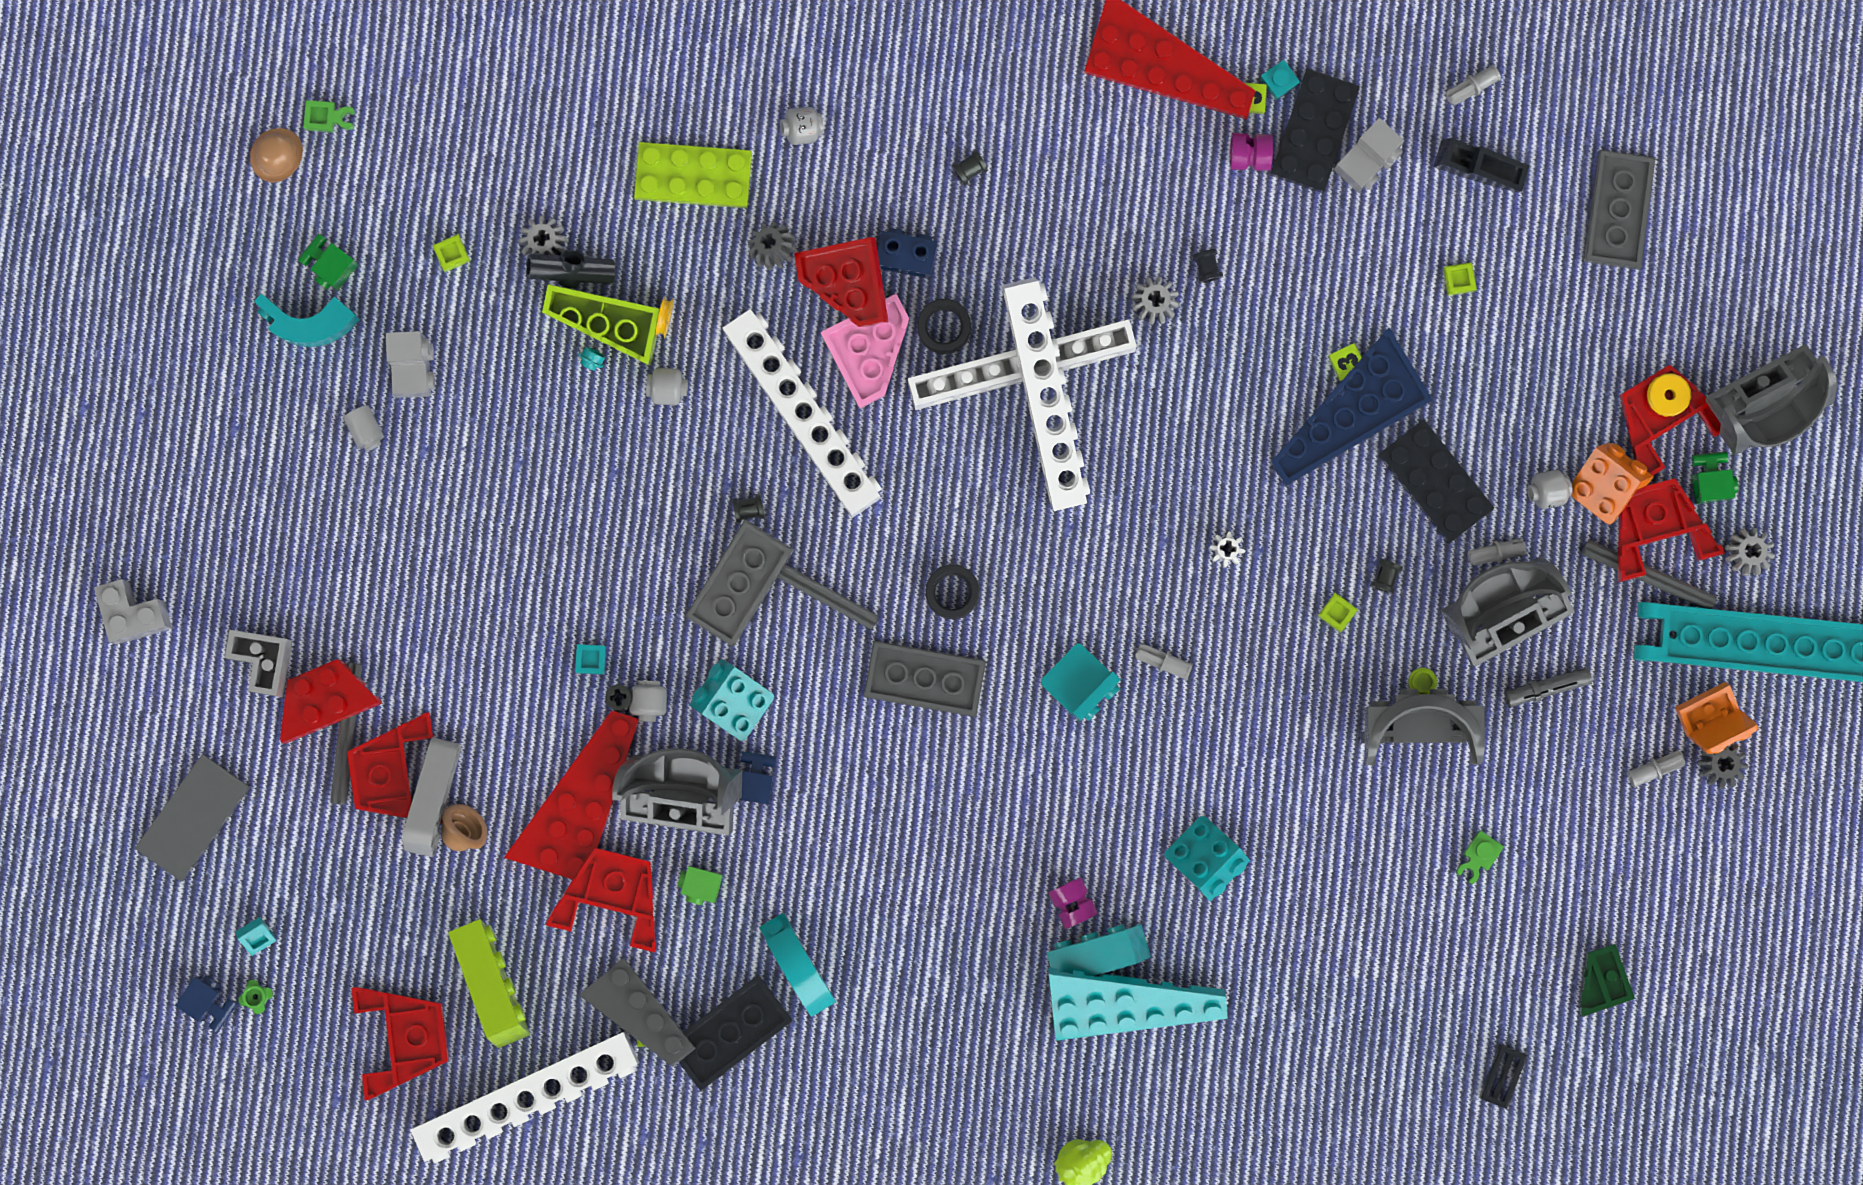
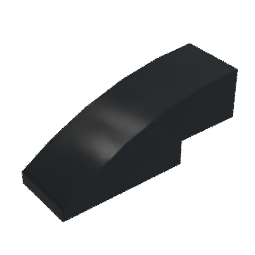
(1481, 165)

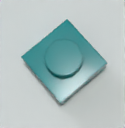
(1280, 80)
(590, 659)
(255, 936)

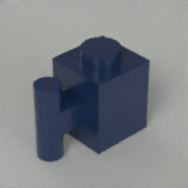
(755, 784)
(201, 1000)

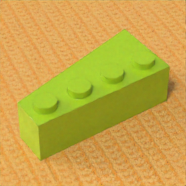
(612, 321)
(488, 983)

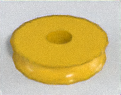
(664, 317)
(1680, 390)

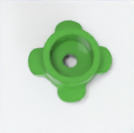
(263, 995)

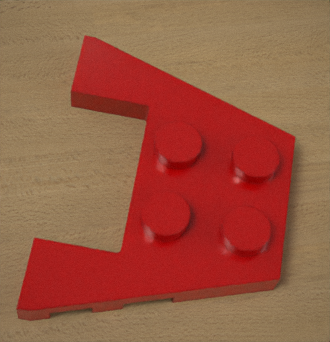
(1646, 425)
(1656, 515)
(380, 769)
(614, 884)
(414, 1037)

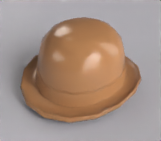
(276, 154)
(463, 828)

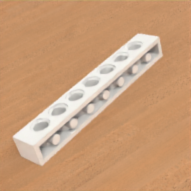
(1016, 296)
(739, 333)
(1004, 368)
(428, 1134)

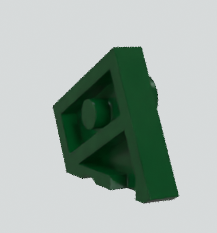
(1604, 981)

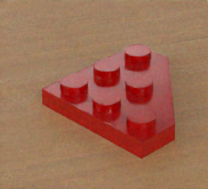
(846, 279)

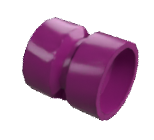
(1251, 151)
(1068, 893)

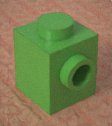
(699, 885)

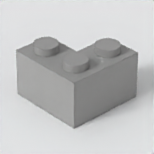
(1374, 150)
(410, 365)
(125, 619)
(269, 660)

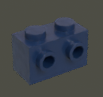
(907, 253)

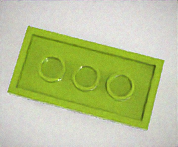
(693, 175)

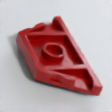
(323, 699)

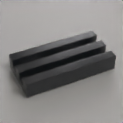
(1492, 1073)

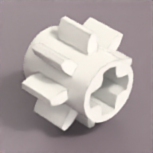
(1233, 544)

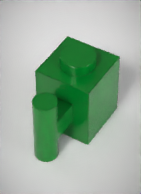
(332, 266)
(1713, 484)

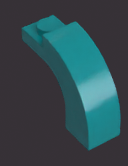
(319, 330)
(797, 965)

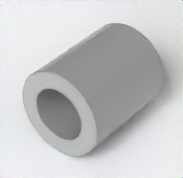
(364, 428)

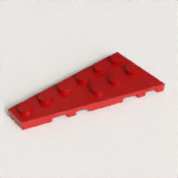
(1149, 58)
(579, 805)

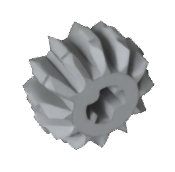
(534, 234)
(1146, 305)
(1760, 548)

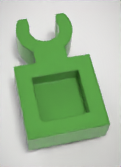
(323, 116)
(1481, 853)

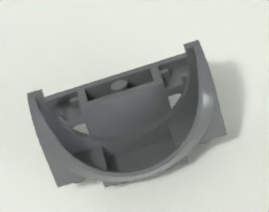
(1770, 404)
(1504, 609)
(1424, 720)
(684, 792)

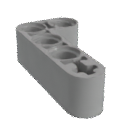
(425, 814)

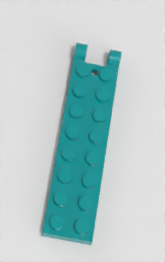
(1754, 642)

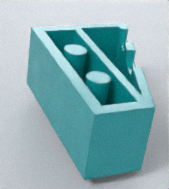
(1101, 953)

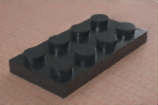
(1315, 130)
(1436, 481)
(733, 1031)

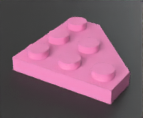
(868, 353)

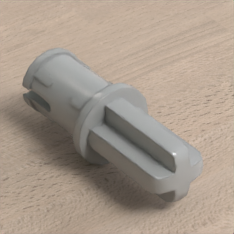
(1473, 85)
(1497, 552)
(1163, 661)
(1656, 768)

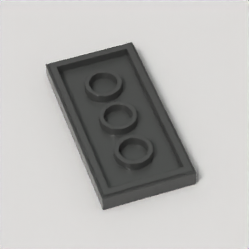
(1619, 209)
(739, 583)
(924, 679)
(192, 817)

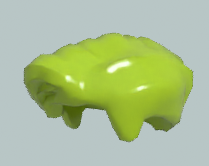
(1082, 1162)

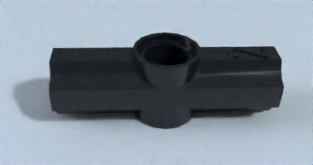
(570, 269)

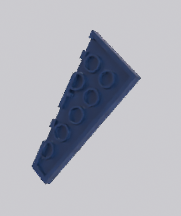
(1366, 401)

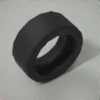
(957, 309)
(956, 570)

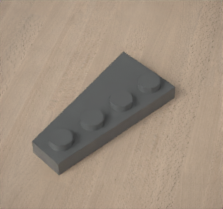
(633, 1007)

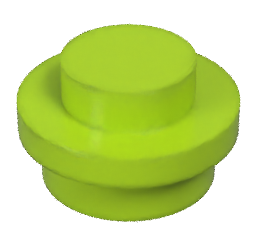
(1423, 680)

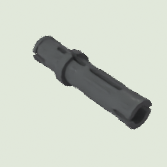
(1536, 690)

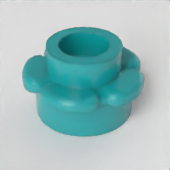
(591, 358)

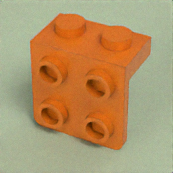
(1609, 481)
(1715, 719)

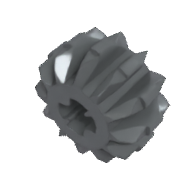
(764, 239)
(1727, 775)

